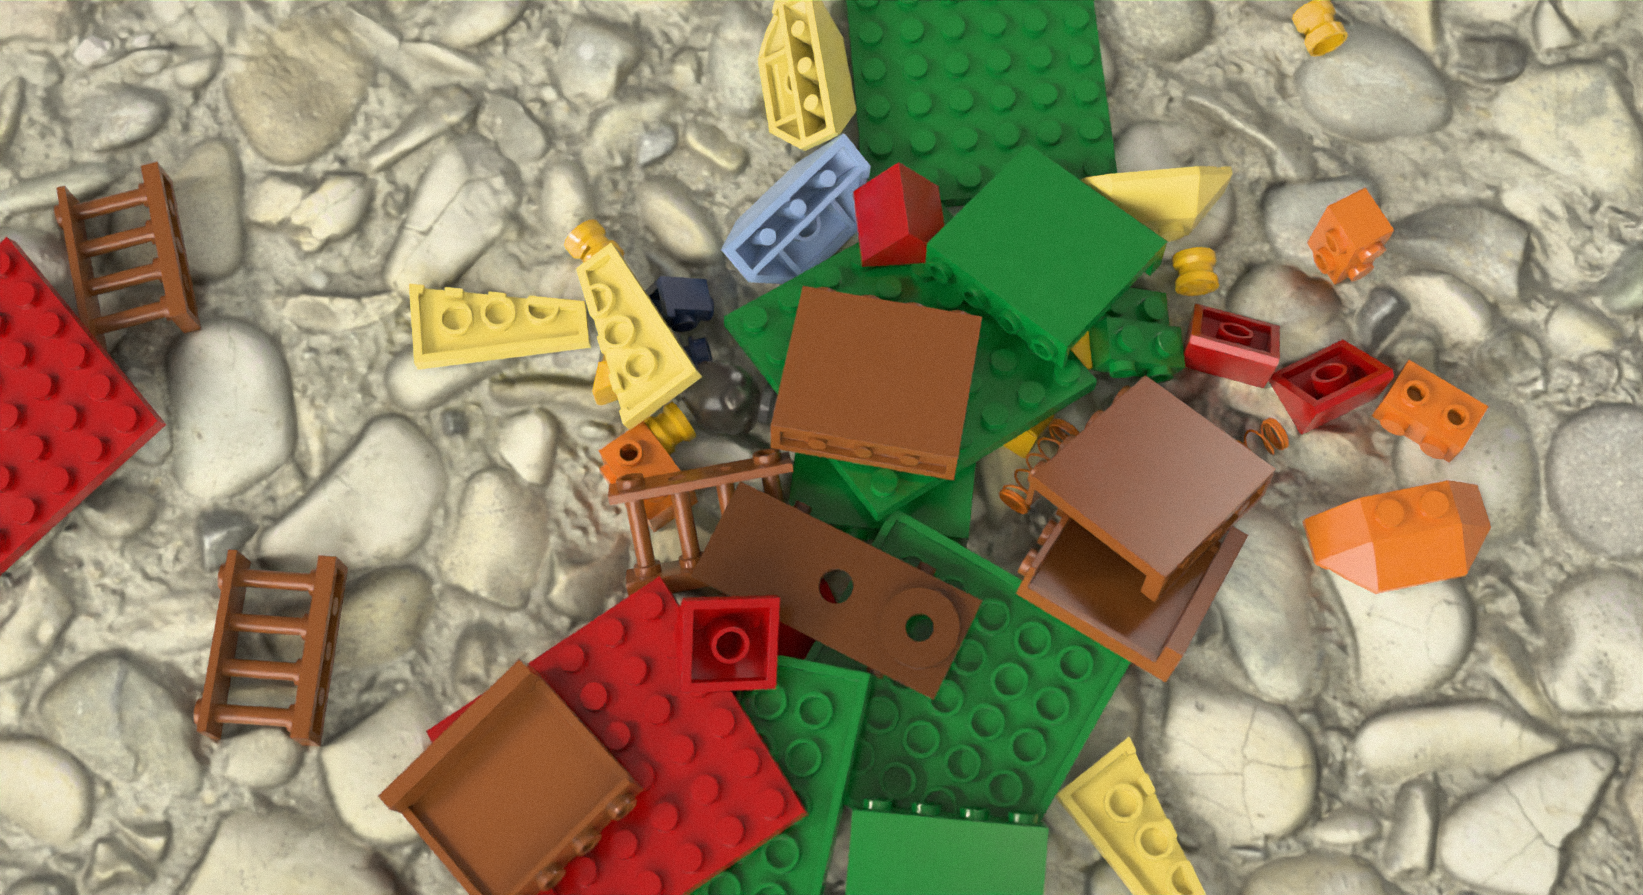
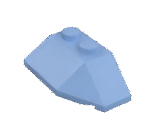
(800, 216)

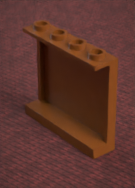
(876, 382)
(1152, 482)
(1102, 596)
(513, 789)

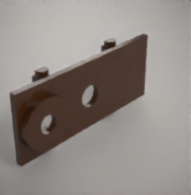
(786, 552)

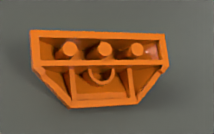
(1401, 536)

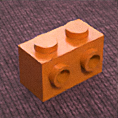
(1350, 237)
(1429, 412)
(642, 453)

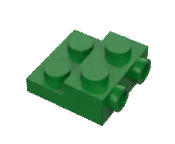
(1137, 338)

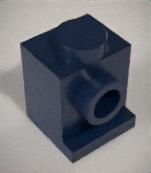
(682, 301)

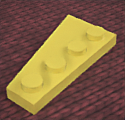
(475, 327)
(639, 347)
(1127, 825)

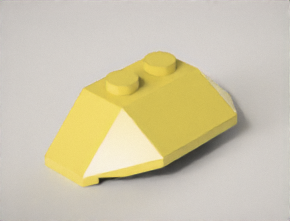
(805, 74)
(1165, 199)

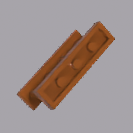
(161, 230)
(634, 488)
(309, 673)

